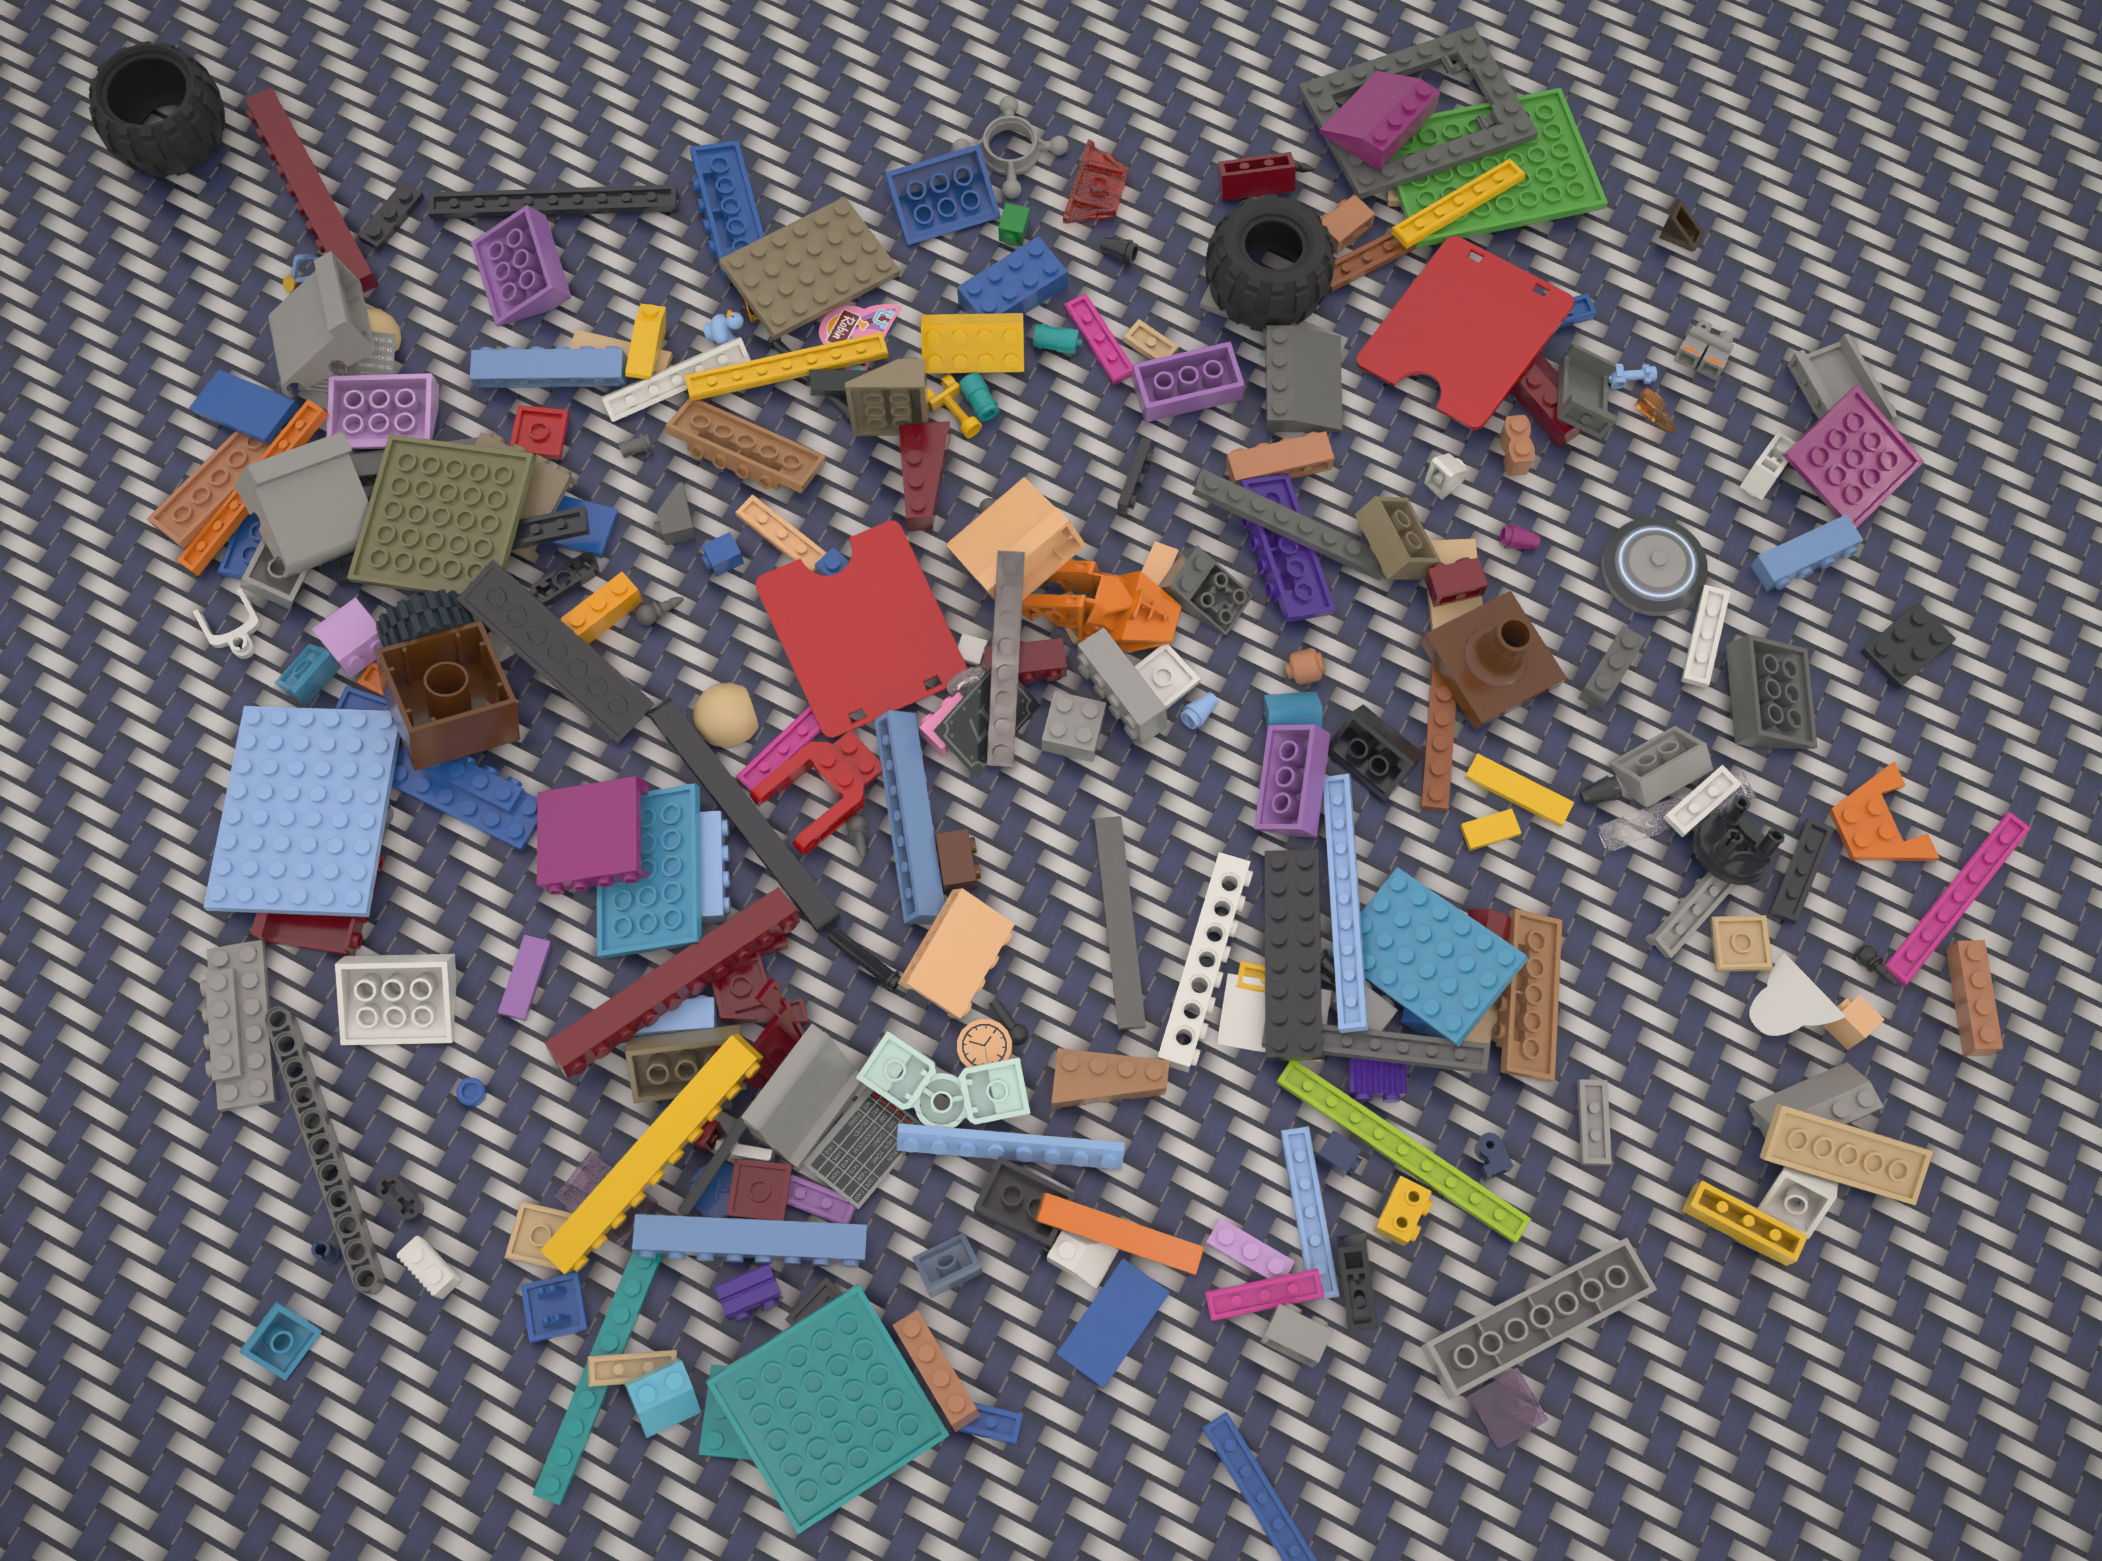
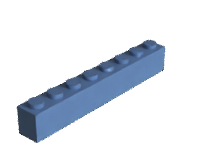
(909, 817)
(749, 1239)

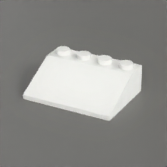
(396, 999)

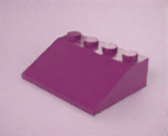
(1381, 116)

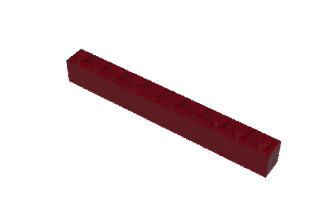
(306, 184)
(672, 983)

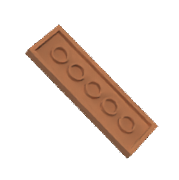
(206, 489)

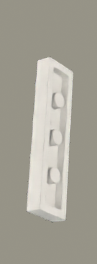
(1705, 636)

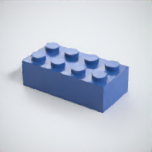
(1015, 282)

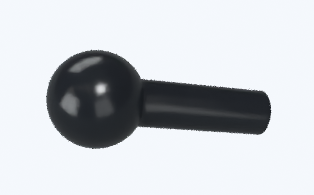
(1017, 1032)

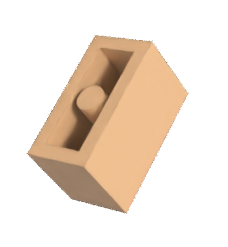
(1857, 1024)

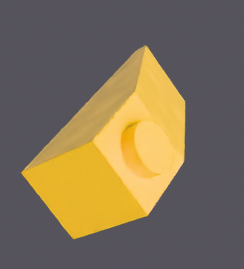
(646, 341)

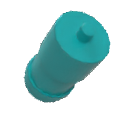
(1059, 339)
(979, 397)

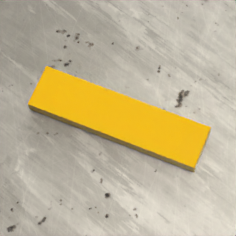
(1519, 790)

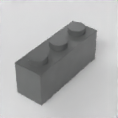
(1612, 668)

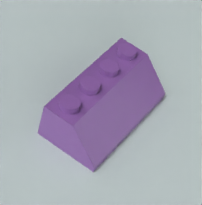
(1292, 780)

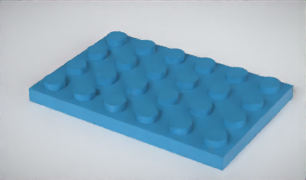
(666, 906)
(1434, 956)

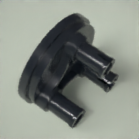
(1734, 846)

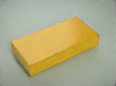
(1490, 829)

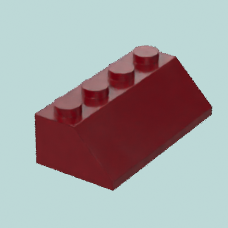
(1539, 397)

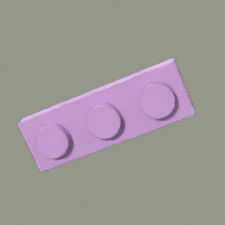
(1248, 1251)

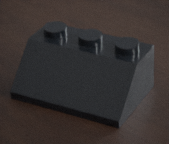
(1374, 752)

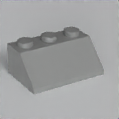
(1662, 765)

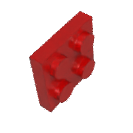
(541, 430)

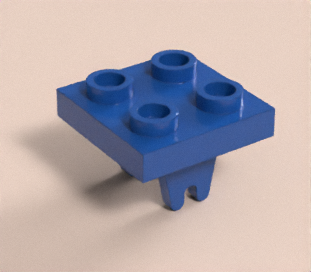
(554, 1307)

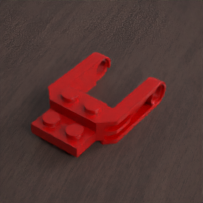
(843, 766)

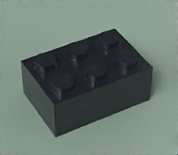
(1013, 1201)

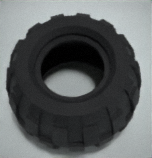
(136, 84)
(1261, 294)

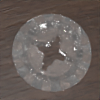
(964, 681)

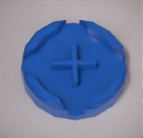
(716, 1199)

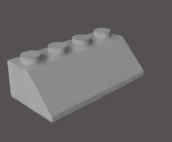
(1834, 1094)

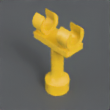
(969, 425)

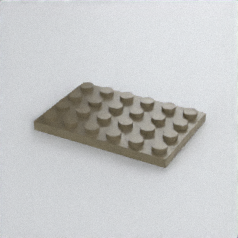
(809, 268)

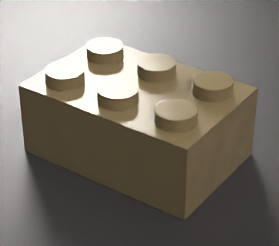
(1397, 538)

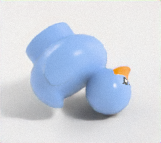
(721, 327)

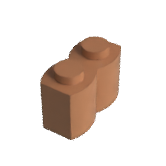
(1517, 445)

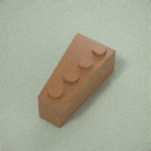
(1105, 1077)

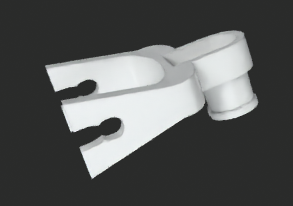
(236, 636)

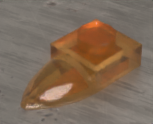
(1653, 407)

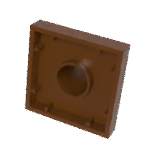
(1492, 660)

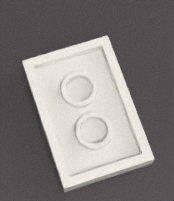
(1167, 675)

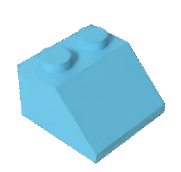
(663, 1397)

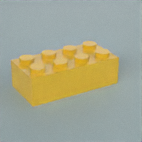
(973, 343)

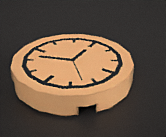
(983, 1043)

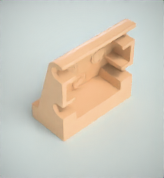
(1021, 523)

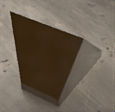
(1682, 228)

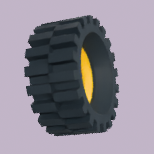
(422, 617)

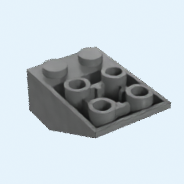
(1206, 590)

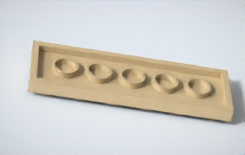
(1846, 1154)

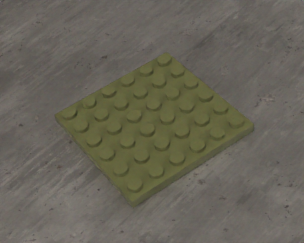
(440, 514)

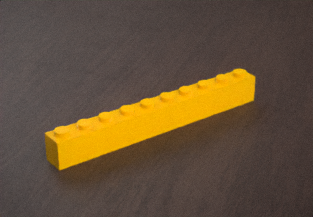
(652, 1153)

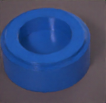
(471, 1092)

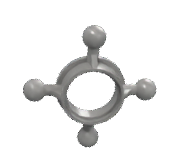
(1012, 167)

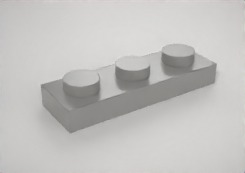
(1594, 1122)

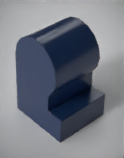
(1494, 1155)

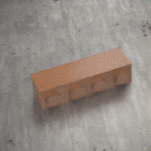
(1291, 455)
(1974, 998)
(936, 1370)

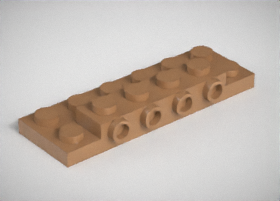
(744, 447)
(1530, 1001)

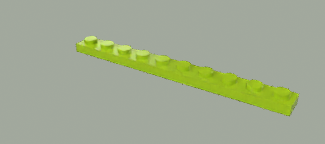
(1404, 1151)

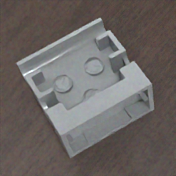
(320, 324)
(306, 502)
(803, 1098)

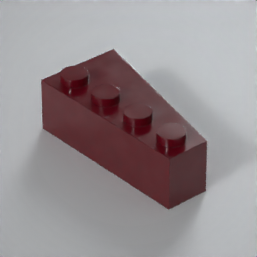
(923, 463)

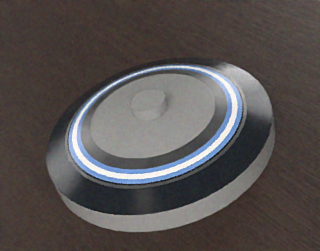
(1654, 566)

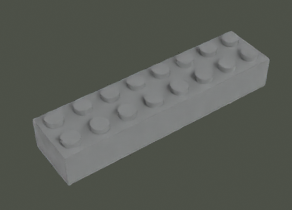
(1538, 1318)

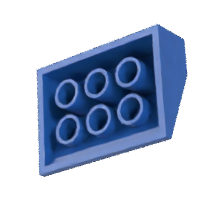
(942, 195)

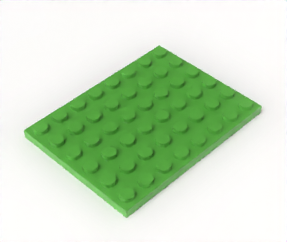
(1555, 166)

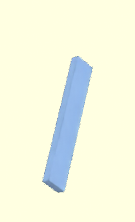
(1309, 1207)

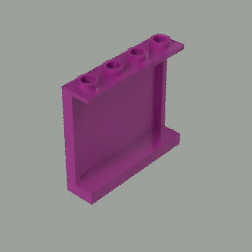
(590, 835)

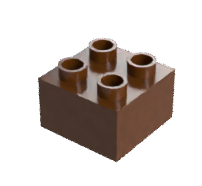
(448, 695)

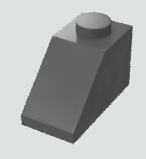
(675, 518)

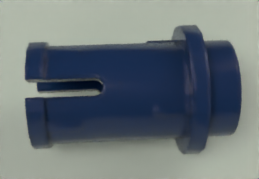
(330, 1256)

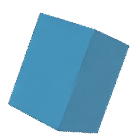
(308, 674)
(1293, 709)
(280, 1340)

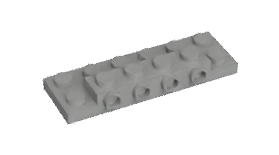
(237, 1031)

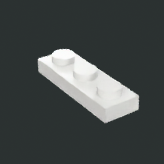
(1702, 801)

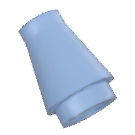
(1198, 711)

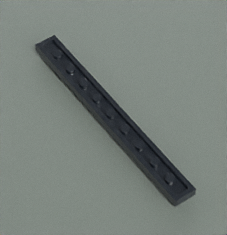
(553, 201)
(529, 532)

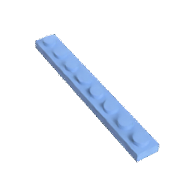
(1010, 1146)

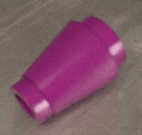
(1518, 538)

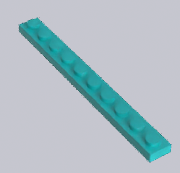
(586, 1400)

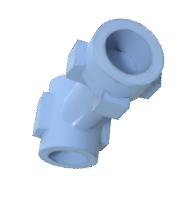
(1619, 376)

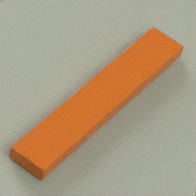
(1119, 1233)

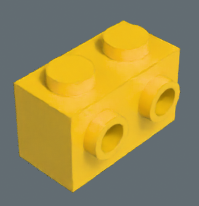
(1403, 1211)

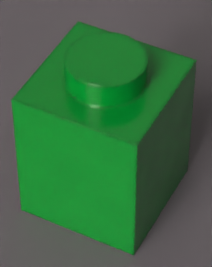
(1014, 224)

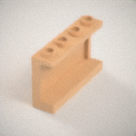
(957, 953)

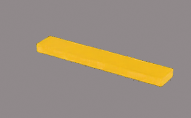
(1458, 203)

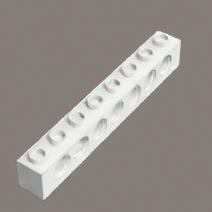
(1226, 870)

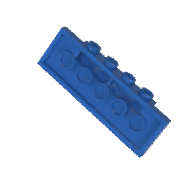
(725, 198)
(472, 797)

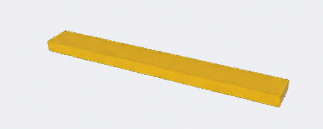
(786, 366)

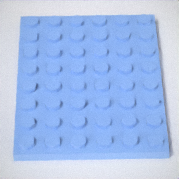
(304, 812)

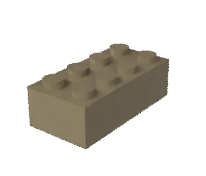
(667, 1062)

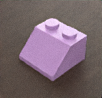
(350, 637)

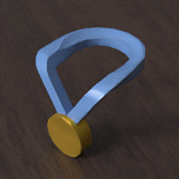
(291, 281)

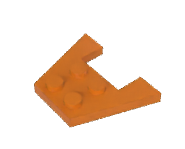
(1868, 825)

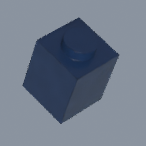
(1339, 1154)

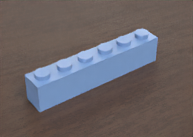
(548, 367)

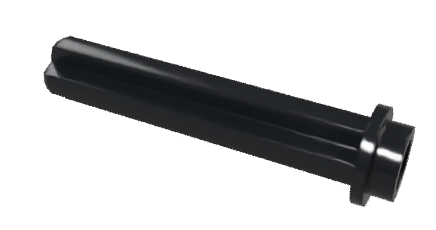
(864, 958)

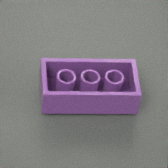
(1187, 381)

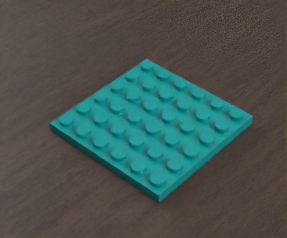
(827, 1408)

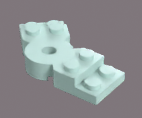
(911, 1080)

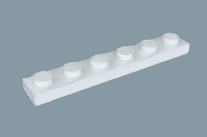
(671, 380)

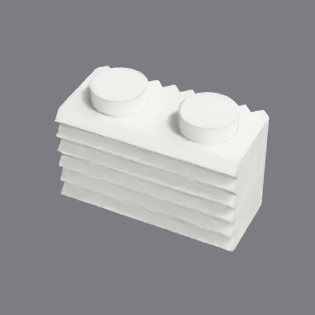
(428, 1267)

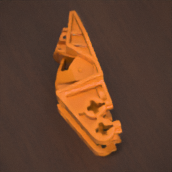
(1126, 605)

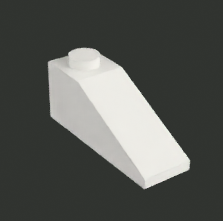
(1767, 467)

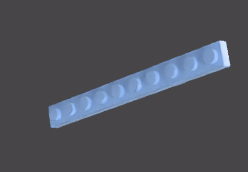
(1345, 904)

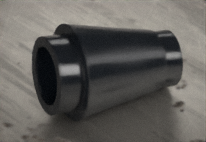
(1120, 249)
(1603, 790)

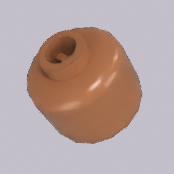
(1305, 666)

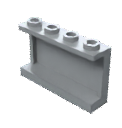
(1832, 372)

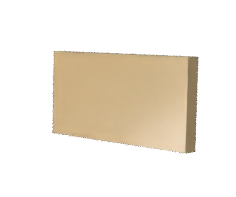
(1448, 553)

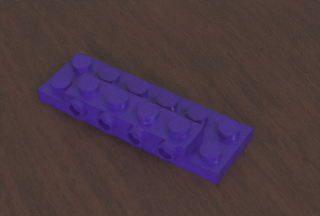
(1289, 568)

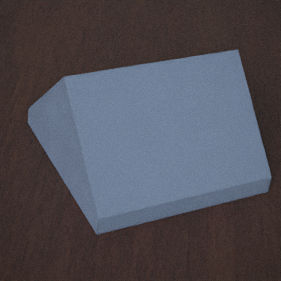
(947, 1265)

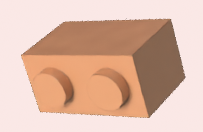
(1348, 222)

